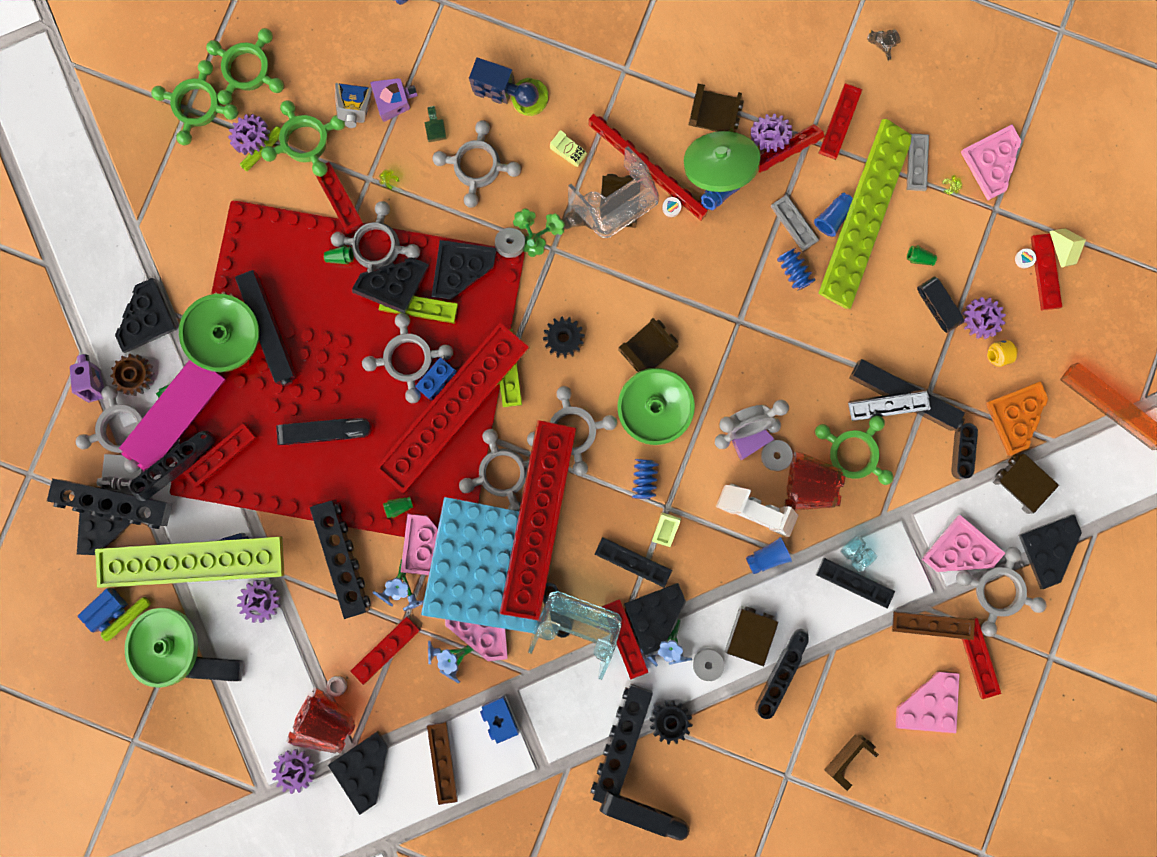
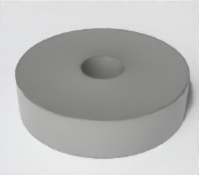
(509, 235)
(783, 449)
(708, 656)

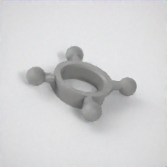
(471, 199)
(382, 209)
(402, 321)
(750, 422)
(609, 423)
(84, 441)
(467, 485)
(1037, 604)

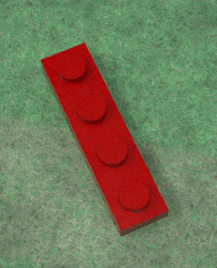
(840, 121)
(796, 144)
(339, 200)
(1046, 272)
(220, 455)
(627, 643)
(385, 650)
(981, 664)

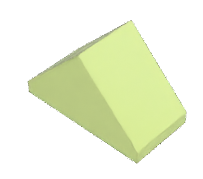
(1067, 246)
(666, 529)

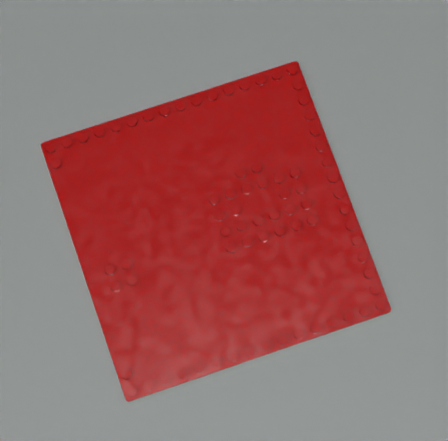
(327, 339)

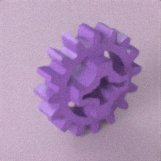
(771, 132)
(249, 134)
(976, 322)
(254, 595)
(292, 763)

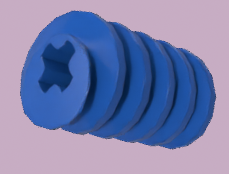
(795, 269)
(645, 479)

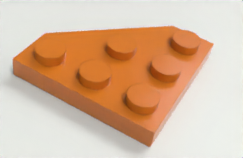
(1018, 416)

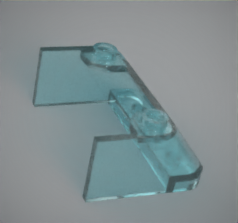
(582, 620)

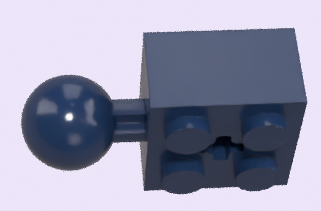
(498, 84)

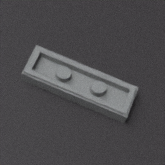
(918, 163)
(794, 223)

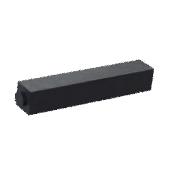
(270, 336)
(888, 384)

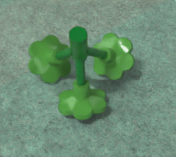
(533, 243)

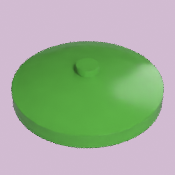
(722, 161)
(219, 333)
(655, 406)
(161, 647)

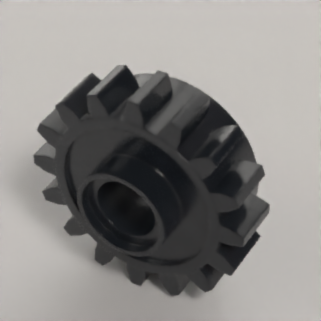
(559, 328)
(670, 711)

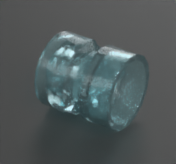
(858, 553)

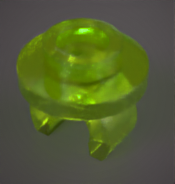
(386, 176)
(955, 183)

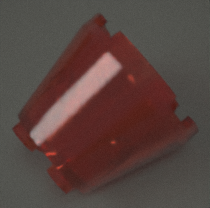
(813, 484)
(321, 724)

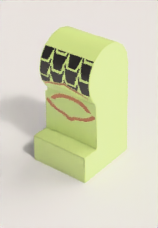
(567, 149)

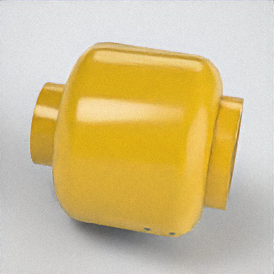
(1002, 353)

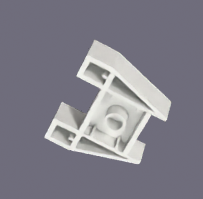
(737, 501)

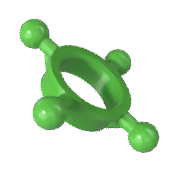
(264, 37)
(205, 68)
(288, 108)
(876, 424)

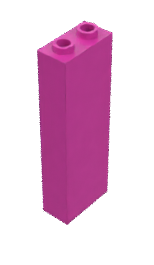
(171, 415)

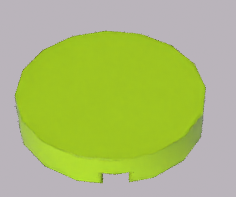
(540, 104)

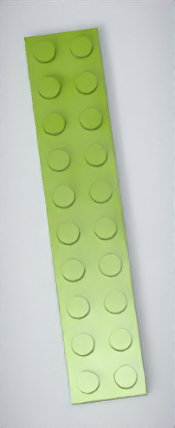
(865, 214)
(190, 562)

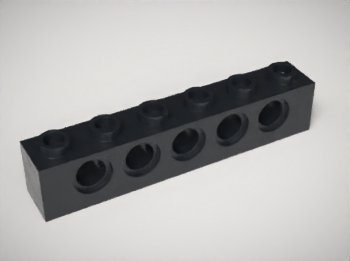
(61, 489)
(337, 569)
(618, 774)

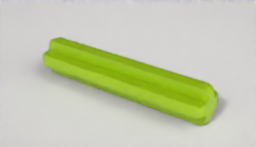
(250, 160)
(125, 619)

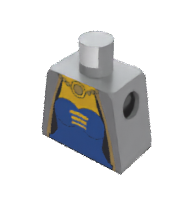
(352, 103)

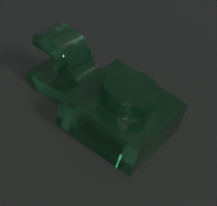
(434, 128)

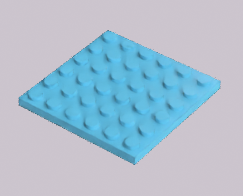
(472, 566)

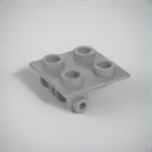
(115, 475)

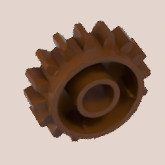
(122, 372)

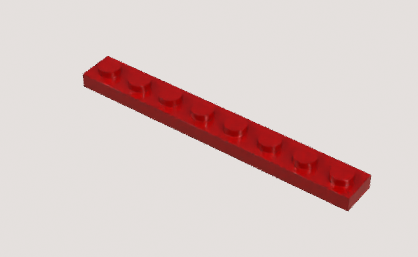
(669, 184)

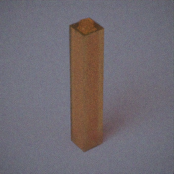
(1112, 404)

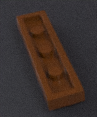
(933, 625)
(442, 763)

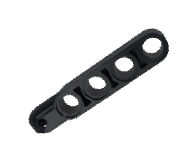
(323, 431)
(169, 473)
(782, 684)
(644, 816)

